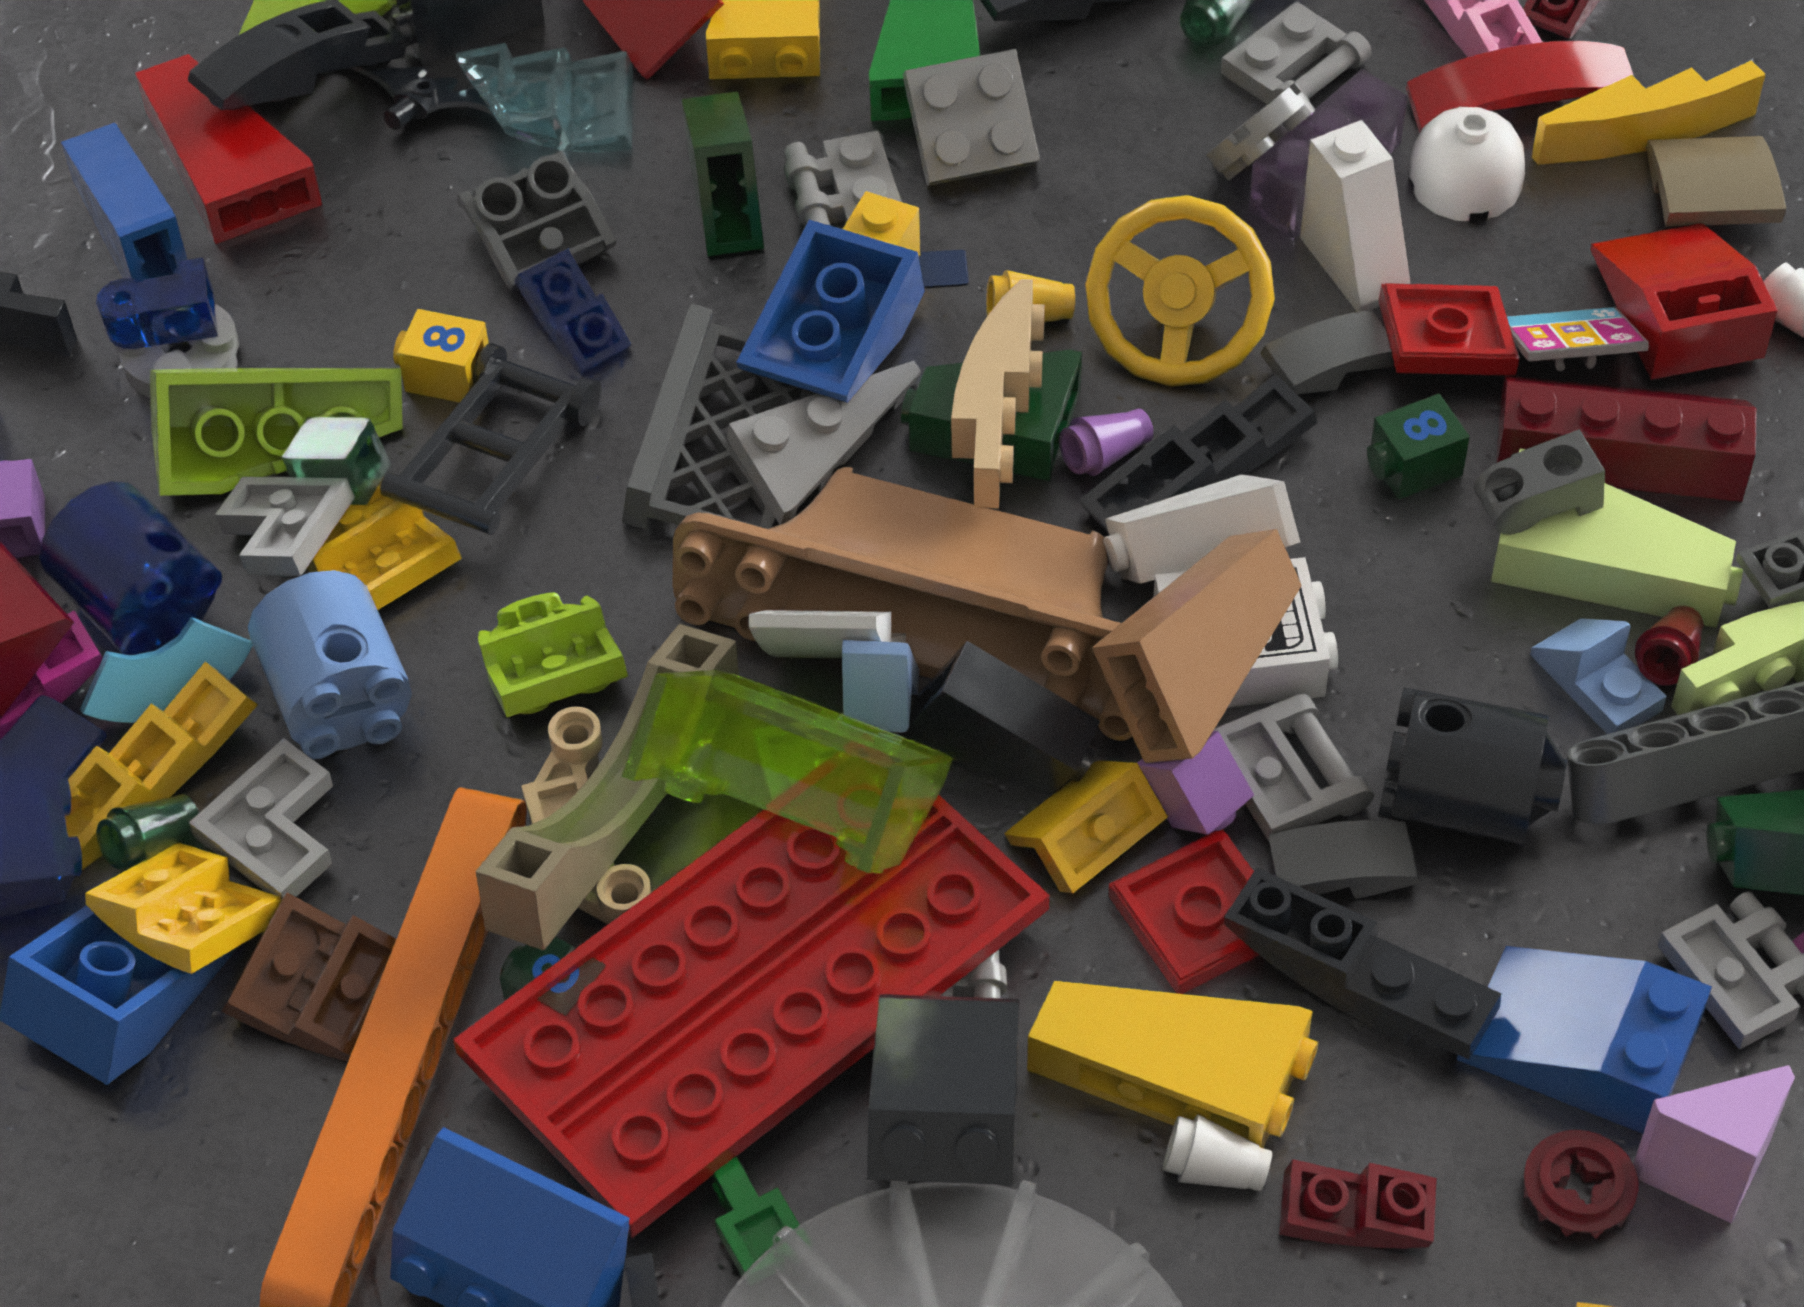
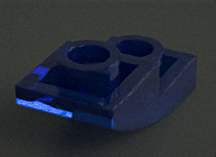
(571, 313)

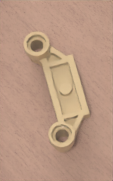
(574, 756)

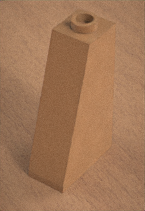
(1196, 642)

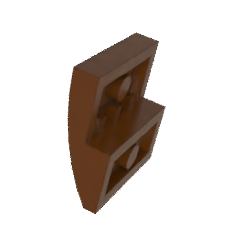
(311, 978)

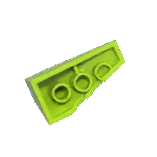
(240, 421)

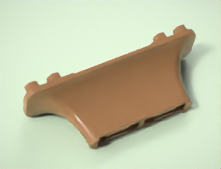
(929, 560)

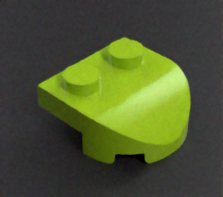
(548, 653)

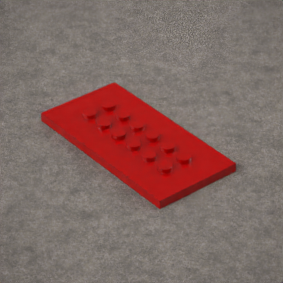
(738, 998)

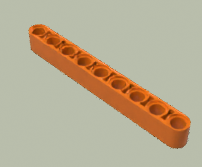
(390, 1064)

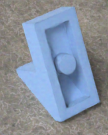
(1597, 674)
(879, 683)

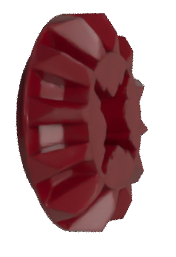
(1596, 1161)

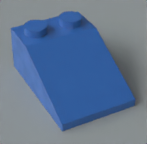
(834, 312)
(96, 995)
(1591, 1030)

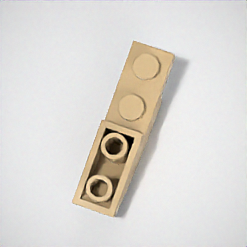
(995, 387)

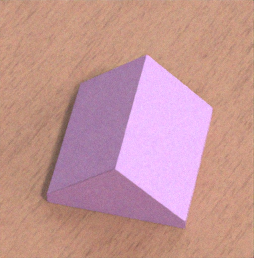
(1712, 1140)

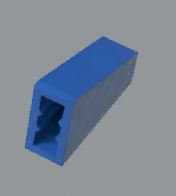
(125, 204)

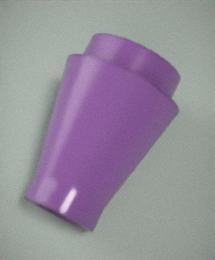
(1101, 440)

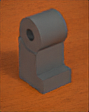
(1542, 483)

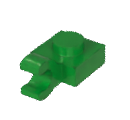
(749, 1219)

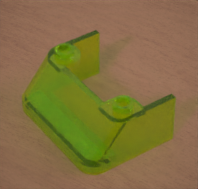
(789, 758)

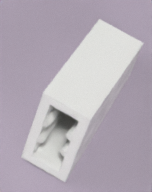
(1354, 214)
(1188, 526)

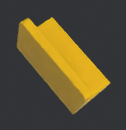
(1090, 822)

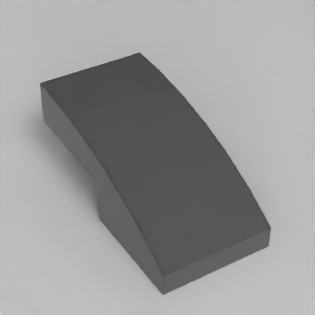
(1323, 352)
(1345, 854)

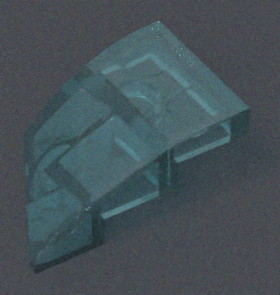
(556, 100)

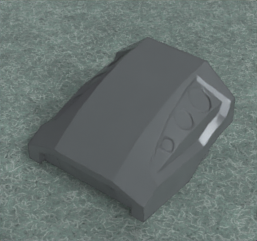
(537, 217)

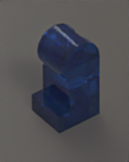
(160, 308)

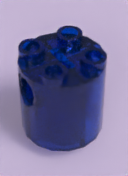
(128, 567)

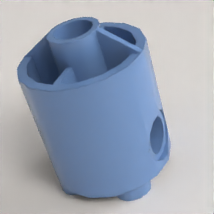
(330, 663)

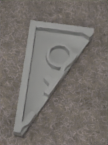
(801, 442)

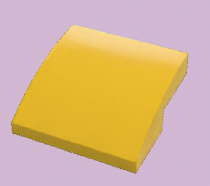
(386, 548)
(182, 907)

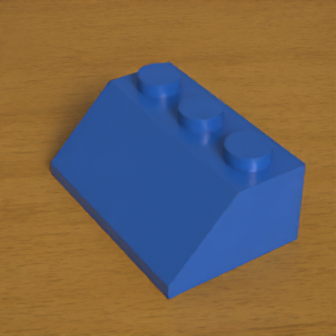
(504, 1235)

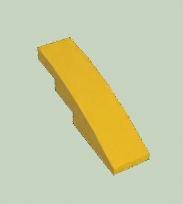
(1627, 114)
(155, 754)

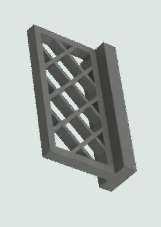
(672, 428)

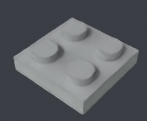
(971, 117)

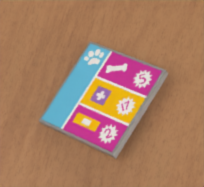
(1575, 335)

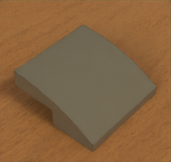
(1716, 181)

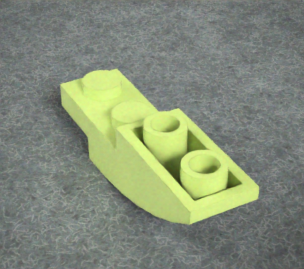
(1748, 657)

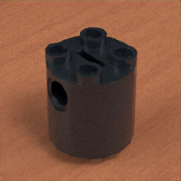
(1471, 767)

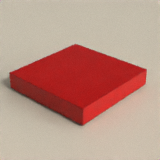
(1448, 329)
(1181, 907)

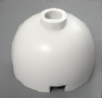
(1467, 164)

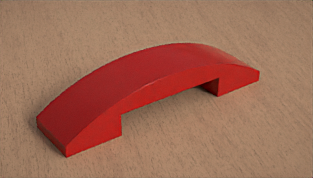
(1517, 77)

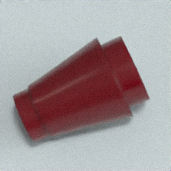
(1670, 645)

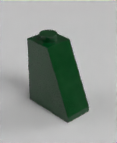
(723, 173)
(1036, 431)
(1760, 840)

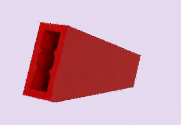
(228, 160)

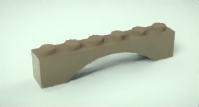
(550, 866)

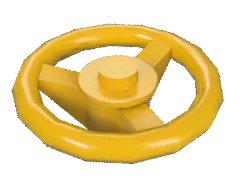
(1180, 291)

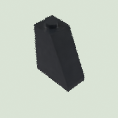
(1002, 723)

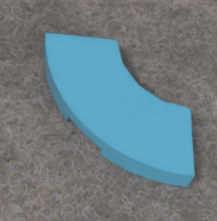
(130, 683)

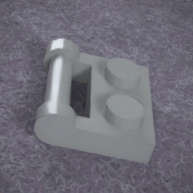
(1287, 47)
(1281, 784)

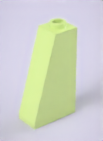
(1624, 559)

